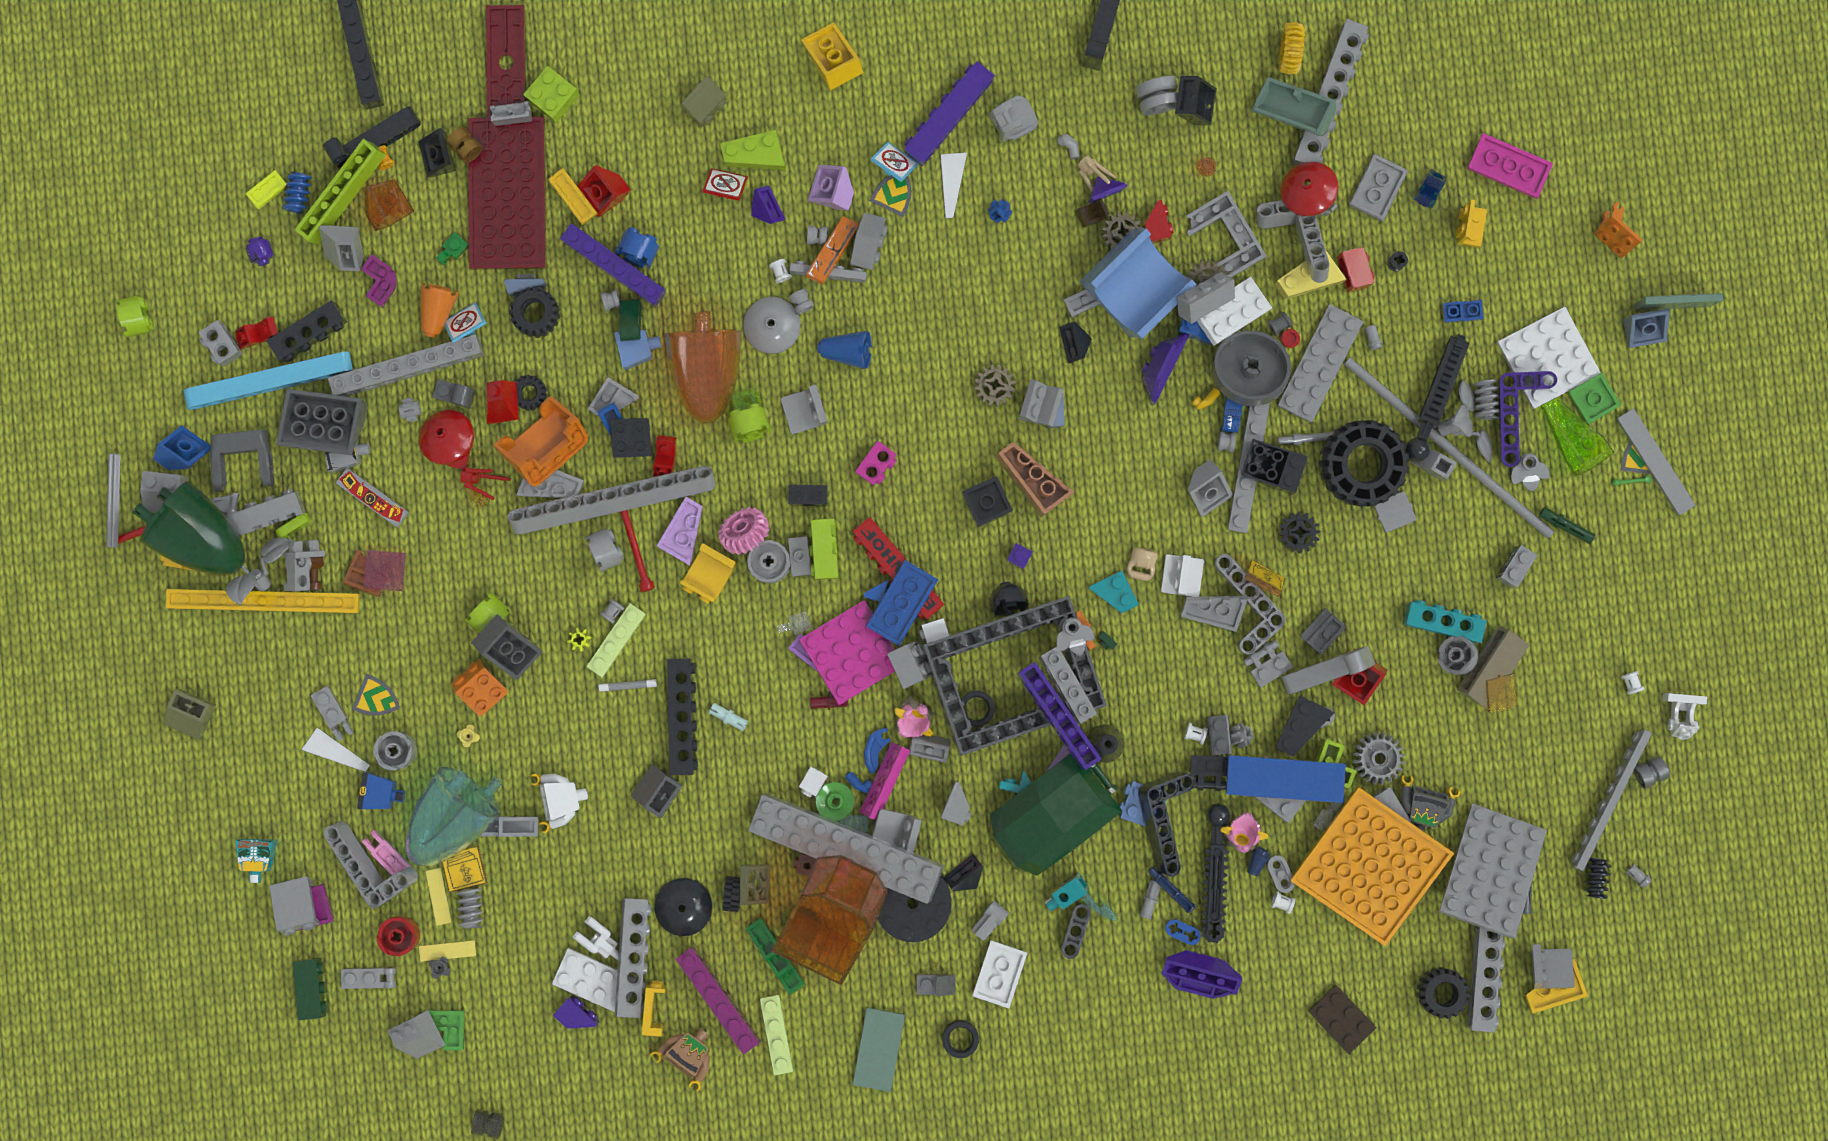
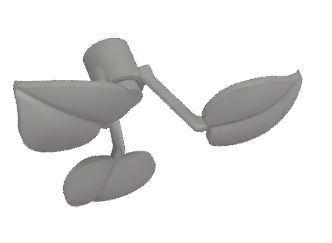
(1462, 422)
(241, 586)

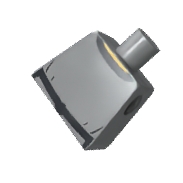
(340, 462)

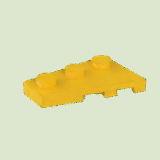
(1547, 998)

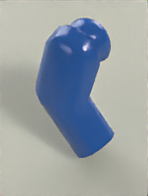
(857, 784)

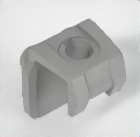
(1013, 118)

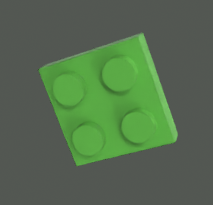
(1594, 398)

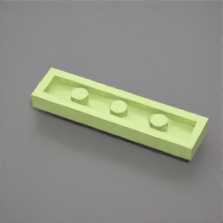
(616, 640)
(776, 1034)

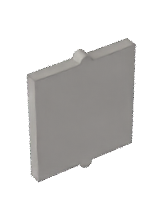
(1395, 512)

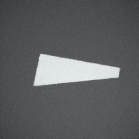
(326, 747)

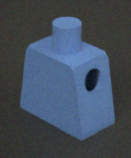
(637, 352)

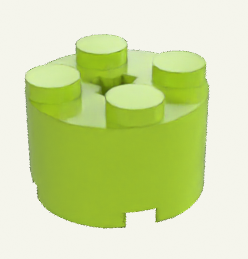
(133, 315)
(748, 424)
(486, 612)

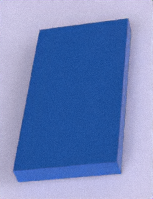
(902, 603)

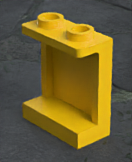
(648, 1027)

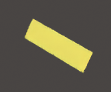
(438, 896)
(447, 950)

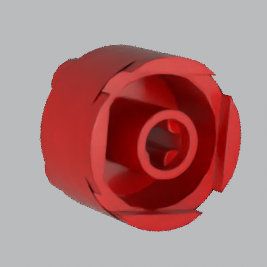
(406, 943)

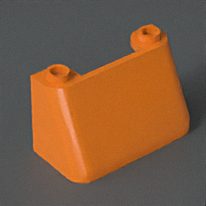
(545, 444)

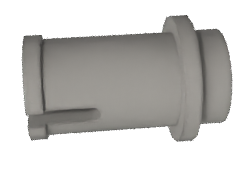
(1373, 337)
(1635, 873)

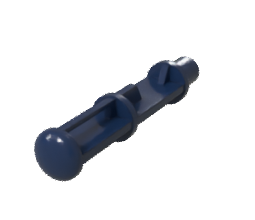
(1175, 893)

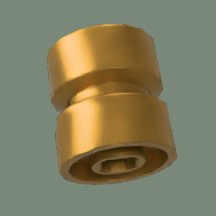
(464, 145)

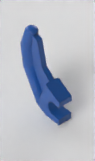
(872, 748)

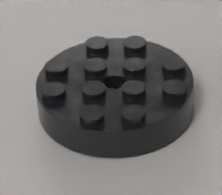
(919, 922)

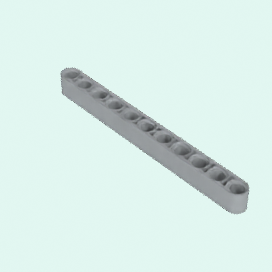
(611, 500)

